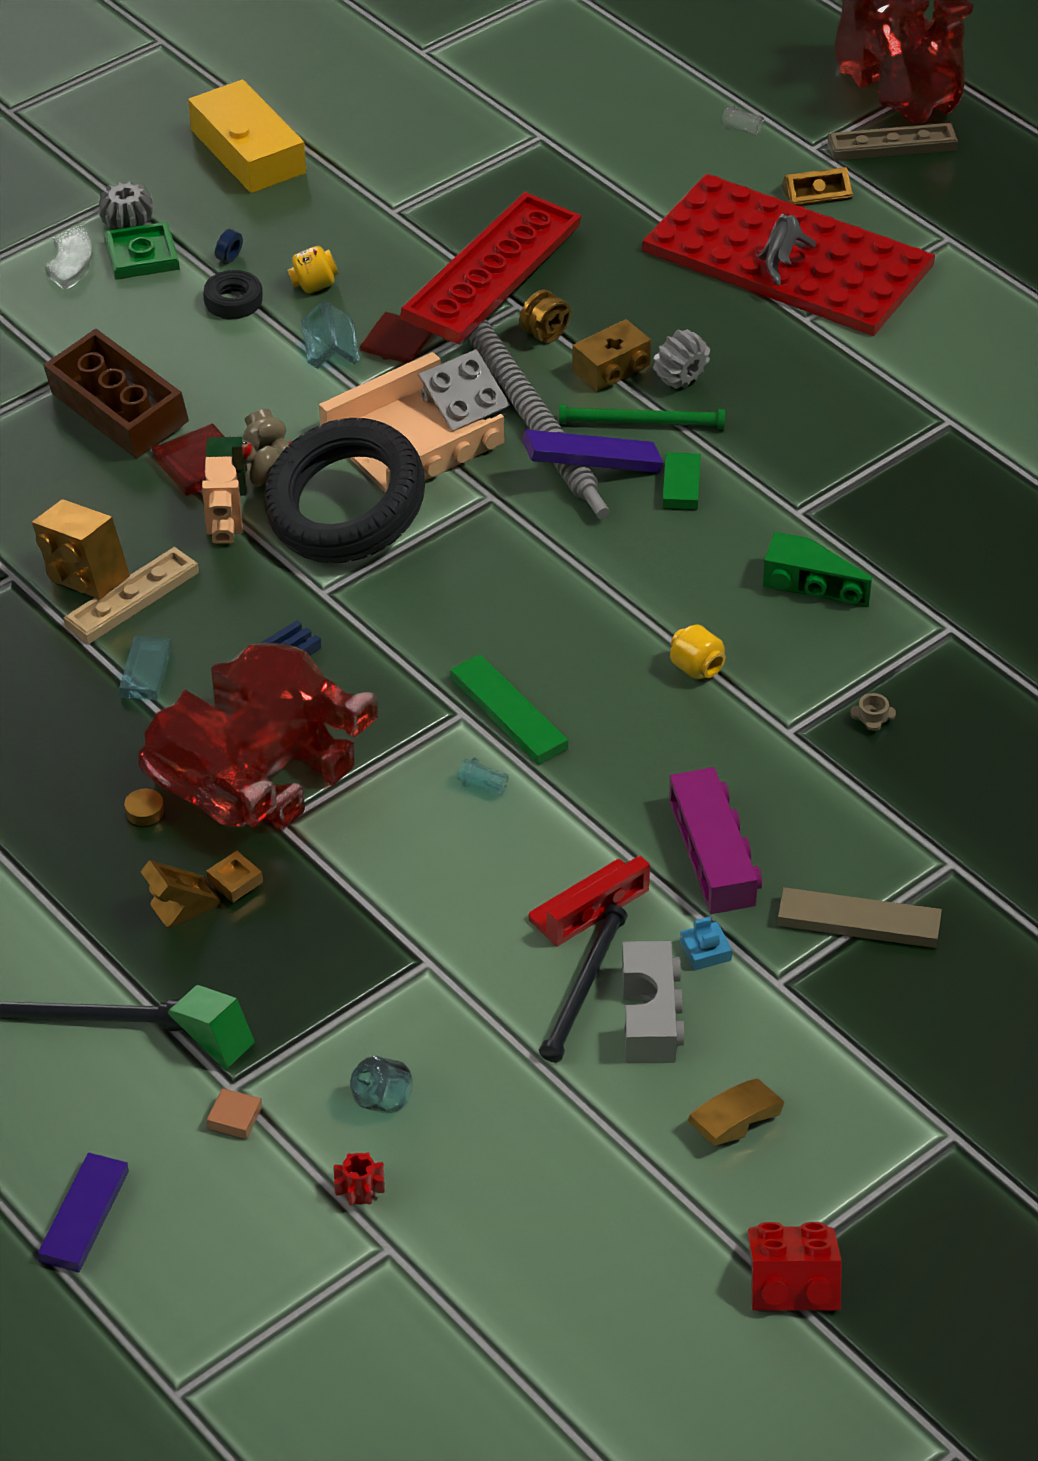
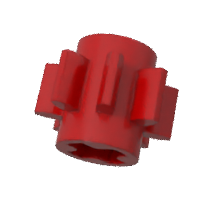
(359, 1178)

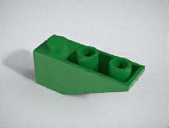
(812, 570)

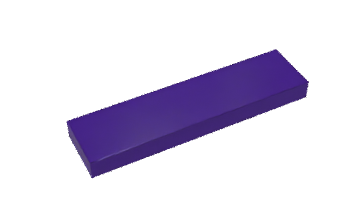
(592, 451)

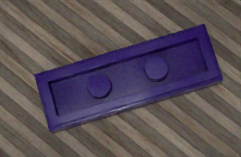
(83, 1212)

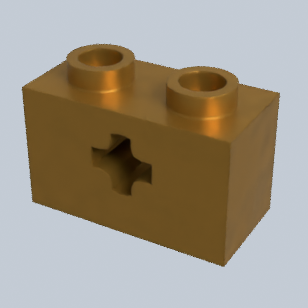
(611, 355)

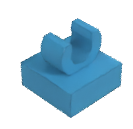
(705, 944)

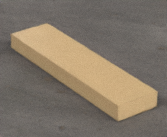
(132, 595)

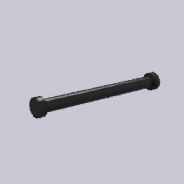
(553, 1049)

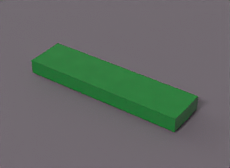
(509, 709)

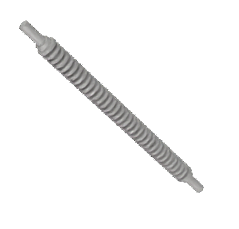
(533, 410)

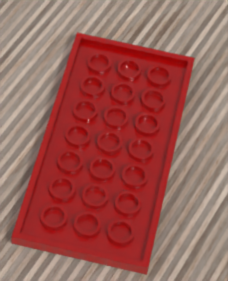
(845, 278)

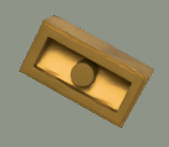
(817, 186)

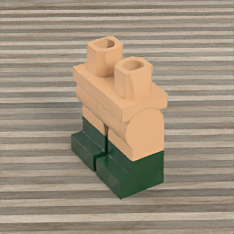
(223, 488)

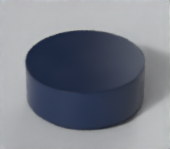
(228, 246)

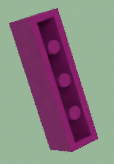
(714, 840)

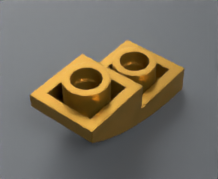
(730, 1112)

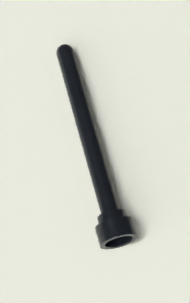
(93, 1012)

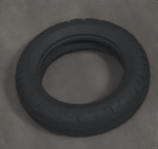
(366, 533)

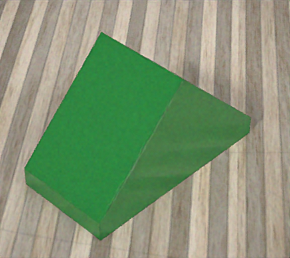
(214, 1023)

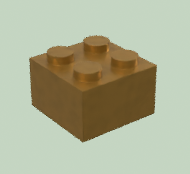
(81, 548)

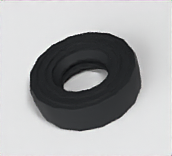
(232, 281)

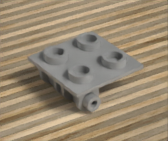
(463, 390)

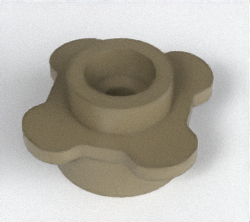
(873, 711)

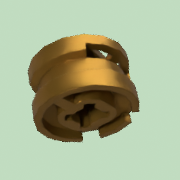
(545, 316)

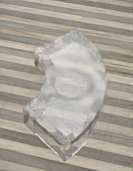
(72, 257)

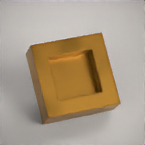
(234, 876)

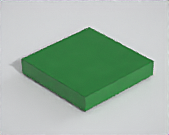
(141, 250)

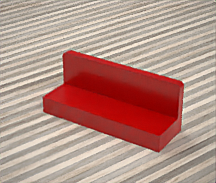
(586, 900)

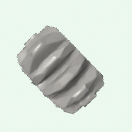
(125, 205)
(681, 358)

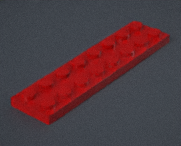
(490, 268)

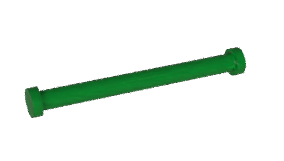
(641, 416)

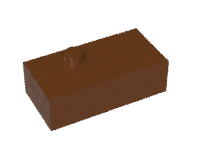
(116, 393)

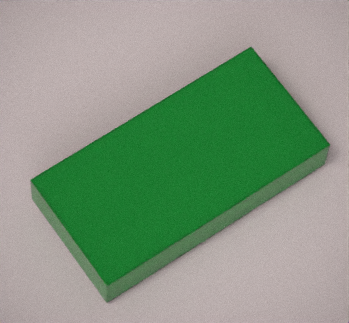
(681, 480)

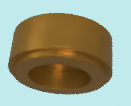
(144, 807)

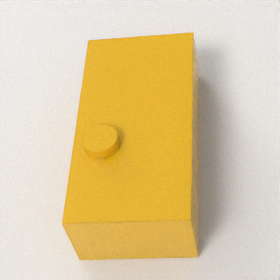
(247, 136)

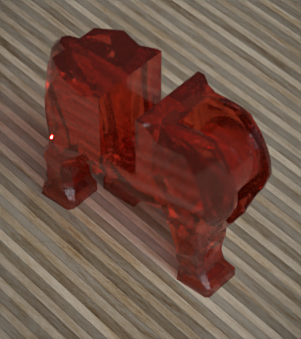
(911, 57)
(264, 714)

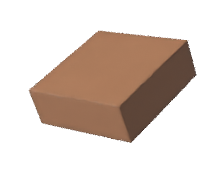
(234, 1113)

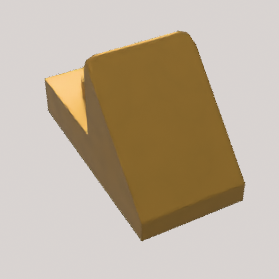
(178, 893)

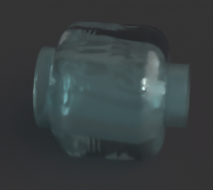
(381, 1084)

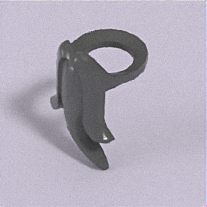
(780, 242)

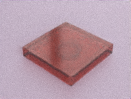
(186, 458)

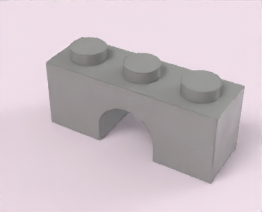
(652, 1026)

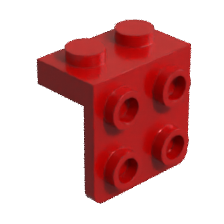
(795, 1267)

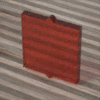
(395, 339)

